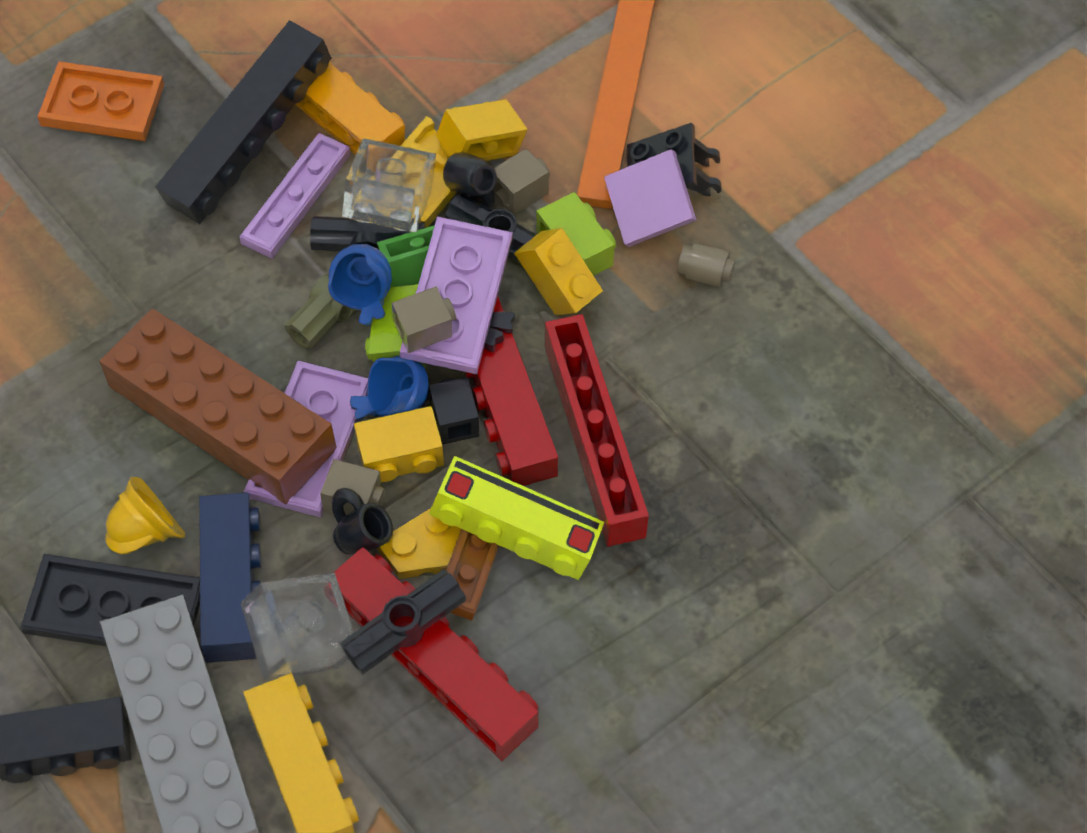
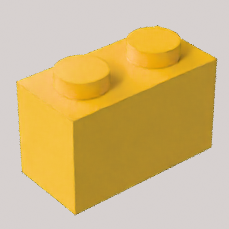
(482, 130)
(558, 271)
(400, 443)

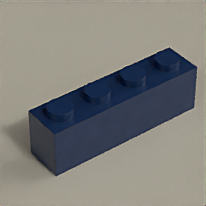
(227, 574)

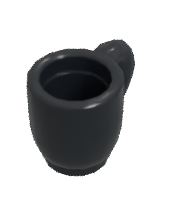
(471, 177)
(364, 527)

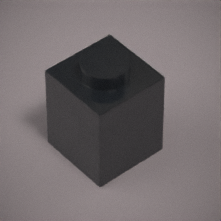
(454, 410)

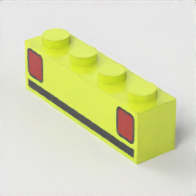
(516, 518)

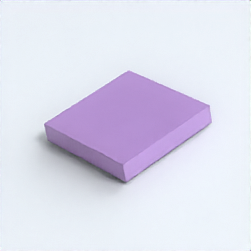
(650, 198)

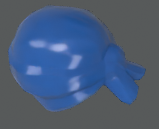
(361, 280)
(392, 388)

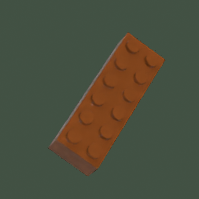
(219, 405)

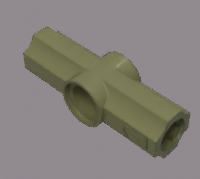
(316, 315)

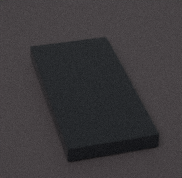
(78, 594)

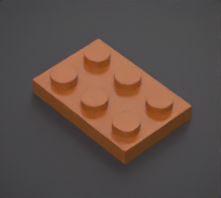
(101, 101)

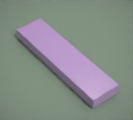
(295, 195)

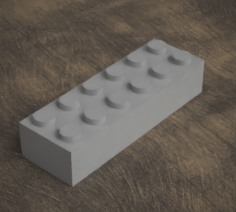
(177, 721)

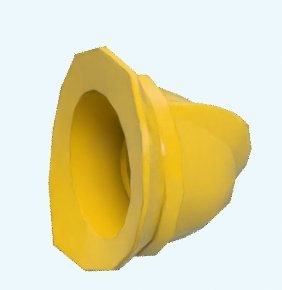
(139, 520)

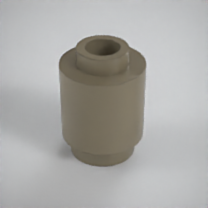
(706, 264)

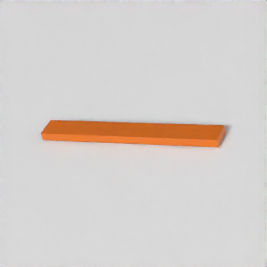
(615, 100)

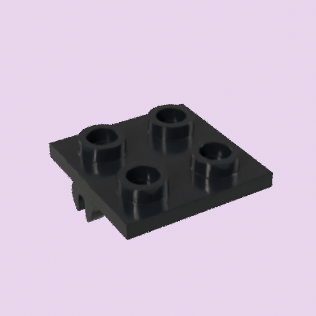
(687, 150)

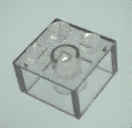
(388, 185)
(297, 625)

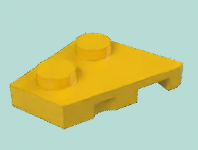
(420, 546)

